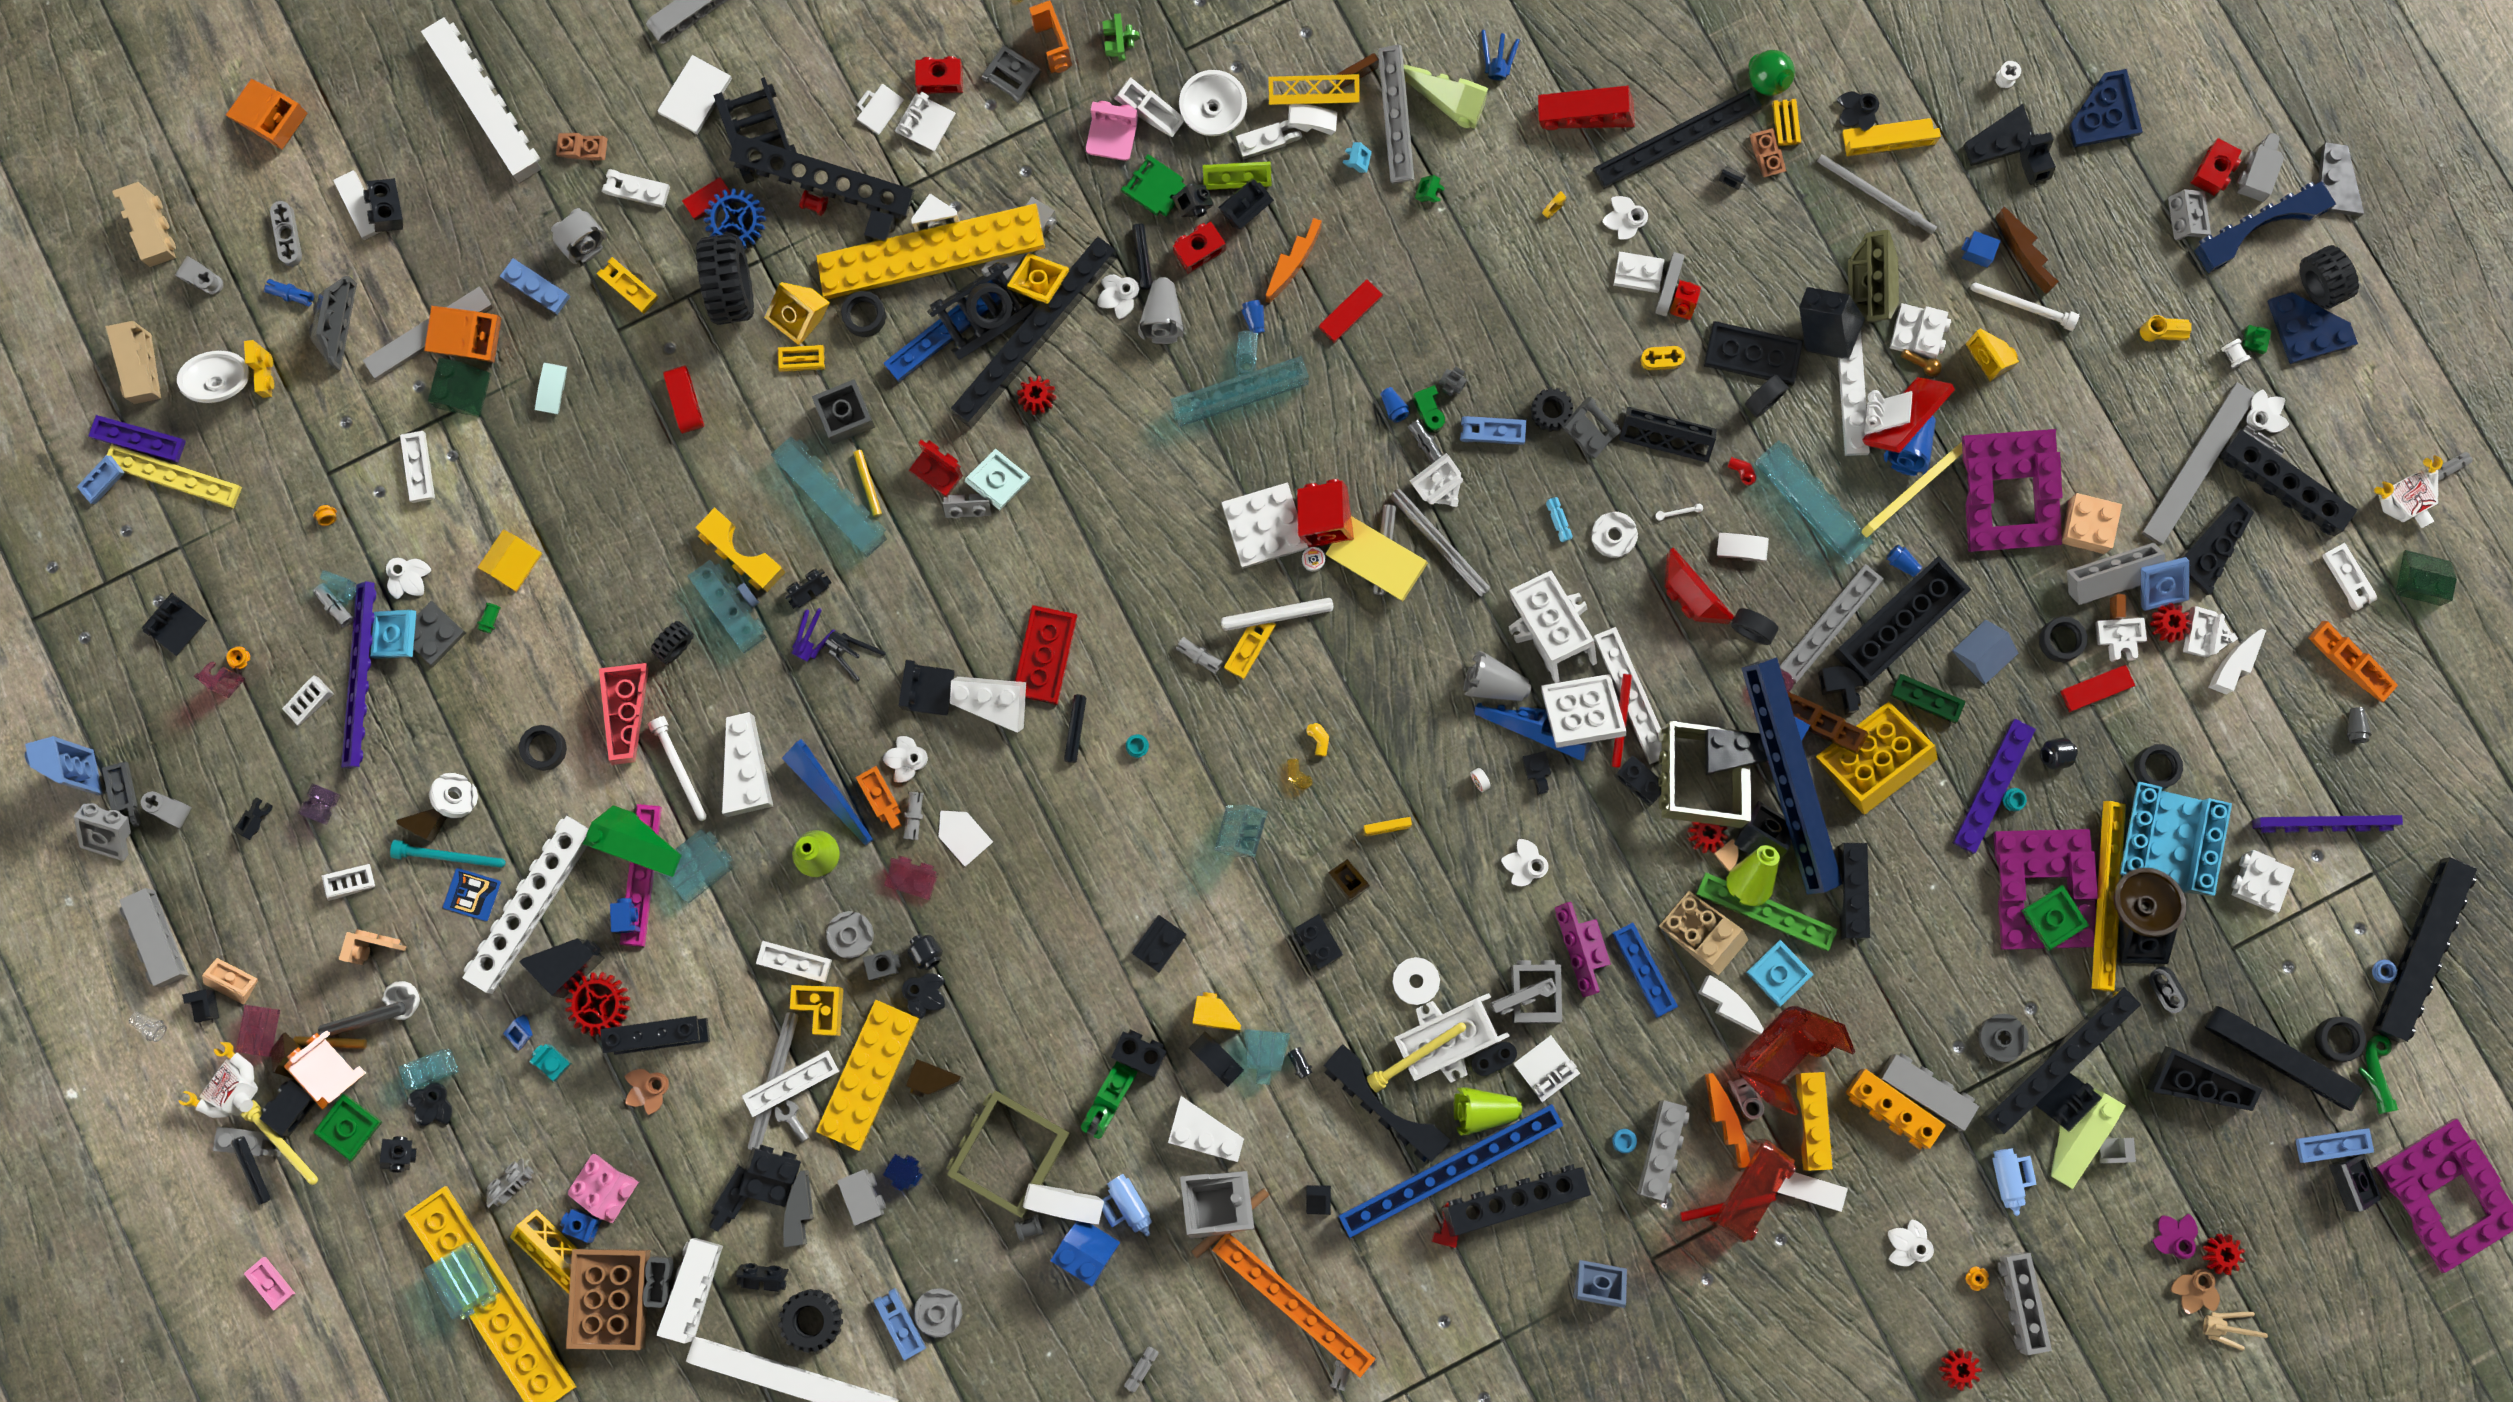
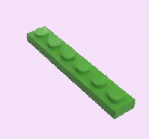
(1769, 914)

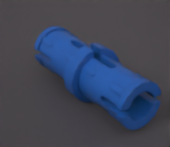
(289, 292)

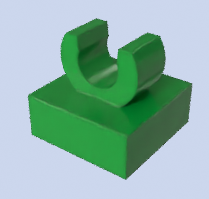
(1427, 189)
(2256, 339)

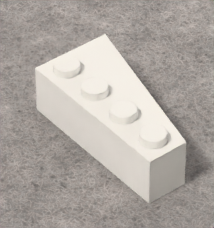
(744, 768)

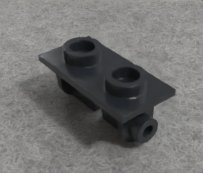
(799, 592)
(751, 1275)

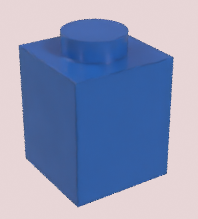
(1980, 249)

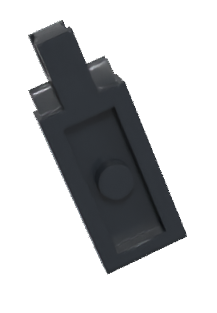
(728, 1201)

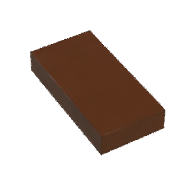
(1362, 68)

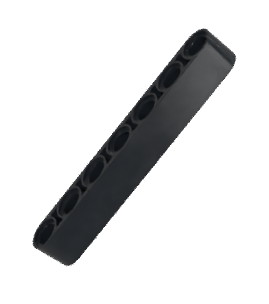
(2283, 1058)

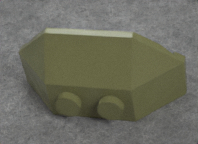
(1874, 276)

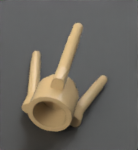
(2215, 1326)

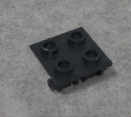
(174, 624)
(2069, 1101)

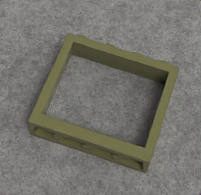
(1741, 781)
(978, 1124)

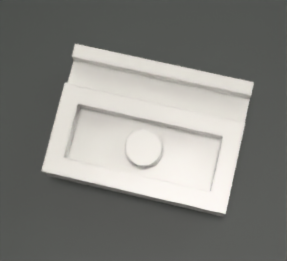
(1638, 272)

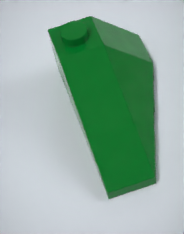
(629, 838)

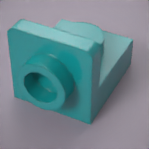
(550, 1061)

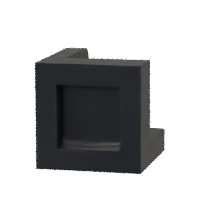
(879, 226)
(203, 1005)
(1318, 1199)

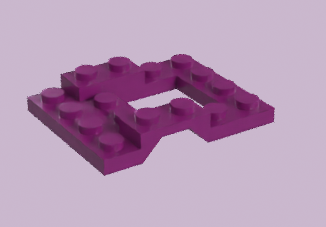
(2012, 457)
(2044, 856)
(2430, 1165)

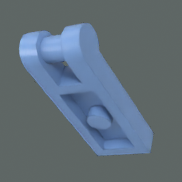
(1493, 430)
(900, 1325)

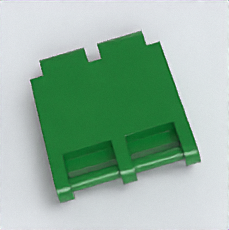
(1154, 187)

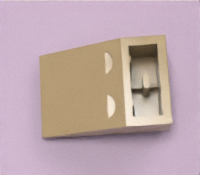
(1704, 932)

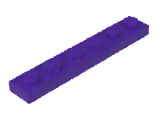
(1994, 786)
(2337, 823)

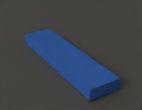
(1644, 970)

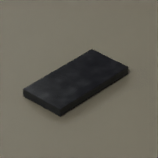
(1753, 352)

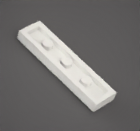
(790, 1083)

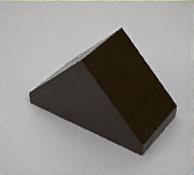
(424, 824)
(1349, 880)
(282, 1048)

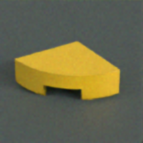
(1554, 205)

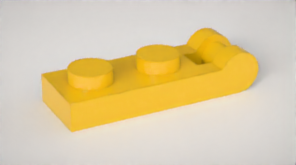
(628, 285)
(1248, 649)

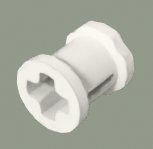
(2011, 68)
(2235, 353)

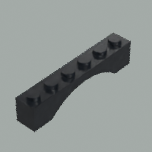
(1423, 1137)

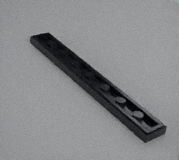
(1677, 138)

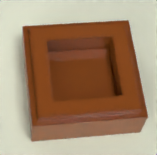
(2118, 607)

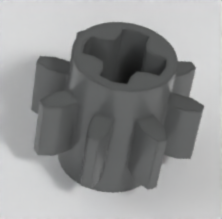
(1453, 381)

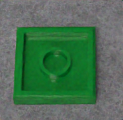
(2055, 917)
(347, 1127)

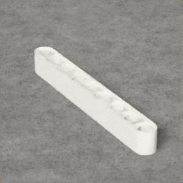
(777, 1374)

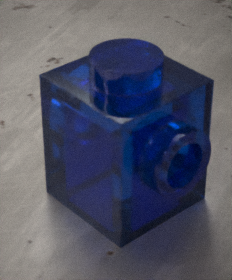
(903, 1172)

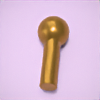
(1931, 367)

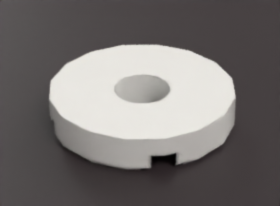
(1610, 547)
(444, 803)
(1419, 967)

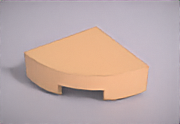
(1728, 855)

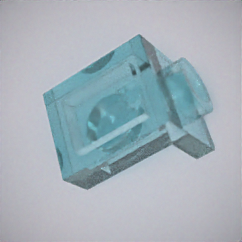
(343, 585)

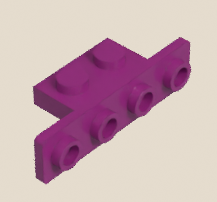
(1584, 947)

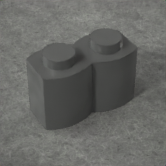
(658, 1288)

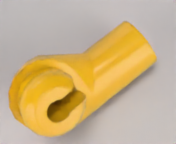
(1319, 734)

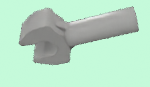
(792, 1120)

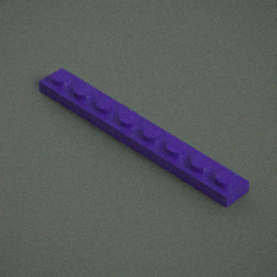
(357, 683)

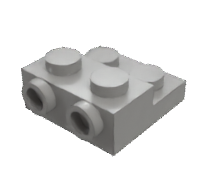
(102, 831)

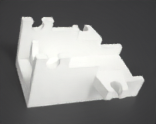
(1551, 621)
(1451, 1055)

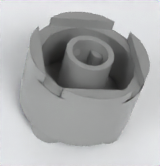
(578, 236)

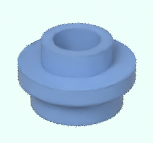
(2390, 968)

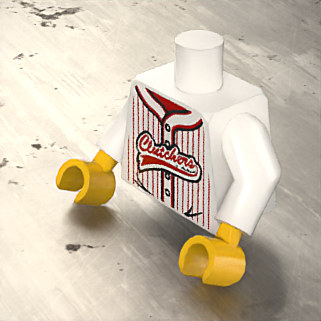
(2413, 494)
(229, 1089)

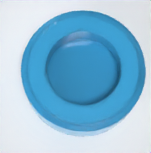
(1624, 1141)

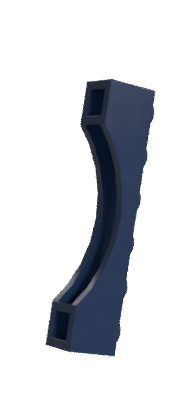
(2305, 206)

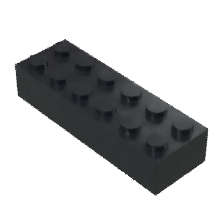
(1902, 620)

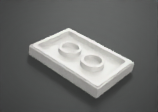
(692, 94)

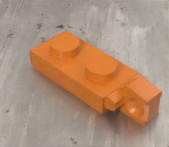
(880, 797)

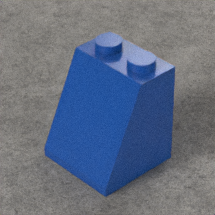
(1085, 1252)

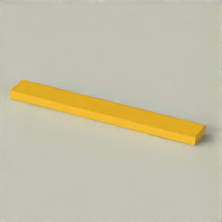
(2106, 916)

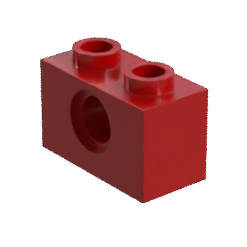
(948, 83)
(2219, 154)
(1193, 259)

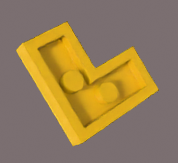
(260, 362)

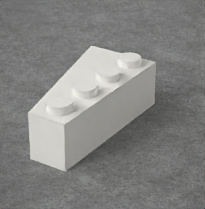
(690, 1291)

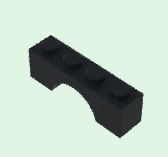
(1855, 908)

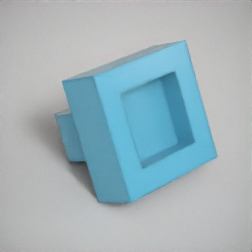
(1359, 157)

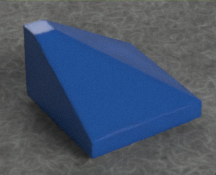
(519, 1032)

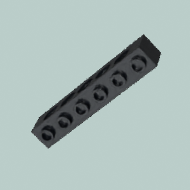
(2300, 483)
(1575, 1188)

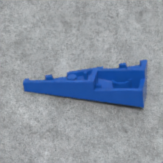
(1531, 724)
(808, 768)

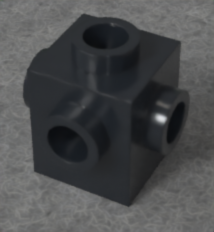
(1193, 201)
(389, 1154)

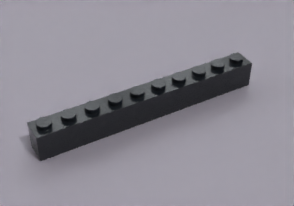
(1033, 333)

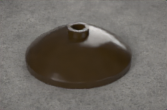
(2158, 893)

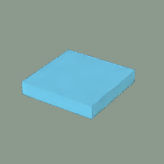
(393, 634)
(1779, 973)

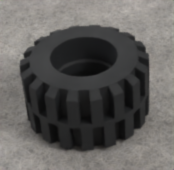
(2329, 277)
(790, 1326)

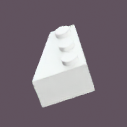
(991, 699)
(1203, 1133)

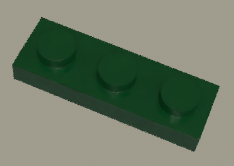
(1927, 698)

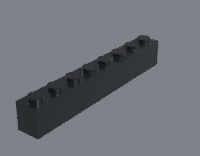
(2425, 949)
(2060, 1060)

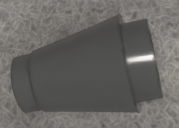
(2358, 726)

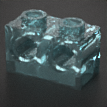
(428, 1069)

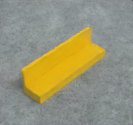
(1890, 137)

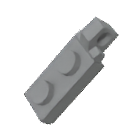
(1523, 996)

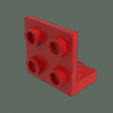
(936, 469)

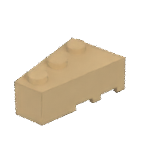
(134, 361)

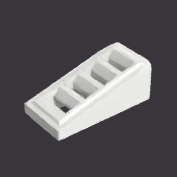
(307, 688)
(328, 878)

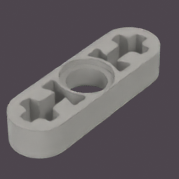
(293, 240)
(1669, 284)

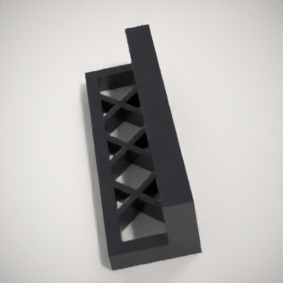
(1668, 426)

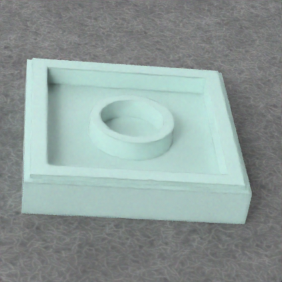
(997, 479)

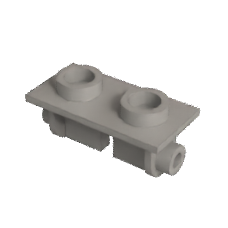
(957, 507)

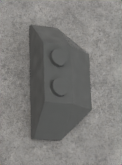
(333, 319)

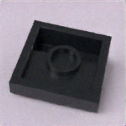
(769, 1175)

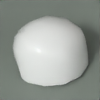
(405, 993)

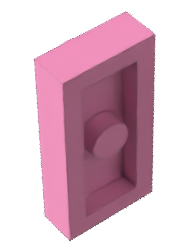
(269, 1283)

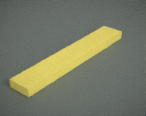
(175, 476)
(1912, 491)

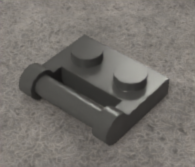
(1014, 67)
(1586, 433)

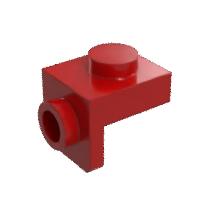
(1685, 299)

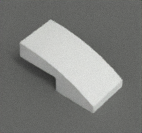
(1308, 116)
(1742, 546)

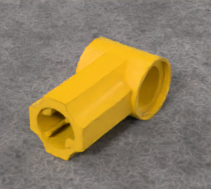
(2166, 329)

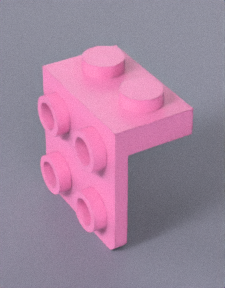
(1112, 130)
(602, 1189)

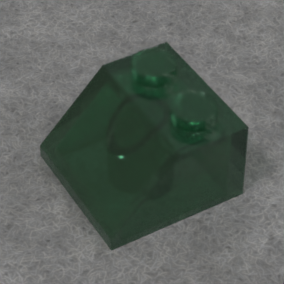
(459, 387)
(2426, 579)

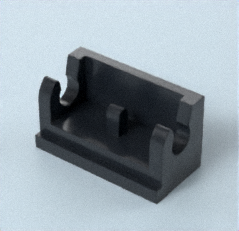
(1245, 204)

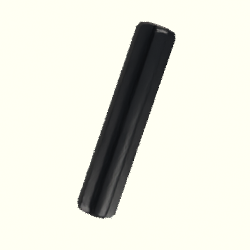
(1142, 256)
(1075, 728)
(250, 1170)

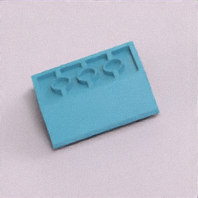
(2177, 837)

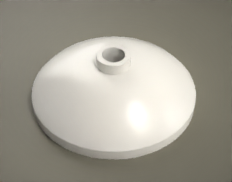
(1209, 90)
(213, 376)

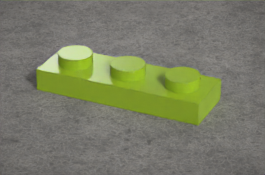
(1236, 174)

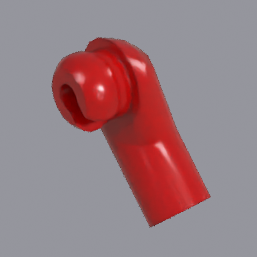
(1745, 470)

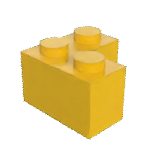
(825, 1003)

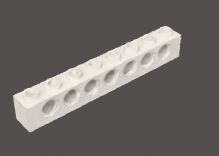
(528, 919)

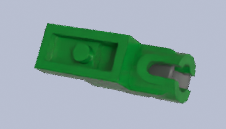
(1108, 1100)

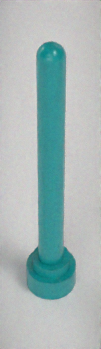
(400, 849)

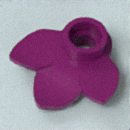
(2174, 1233)

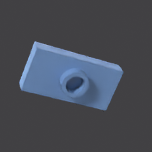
(100, 479)

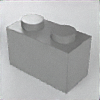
(861, 1197)

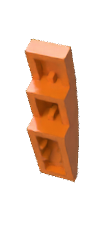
(1290, 265)
(2352, 661)
(1723, 1111)

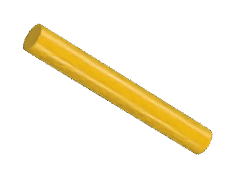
(867, 483)

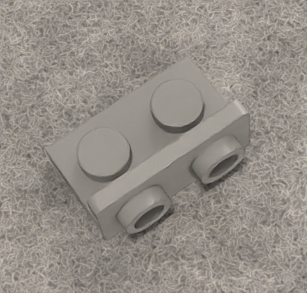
(2189, 214)

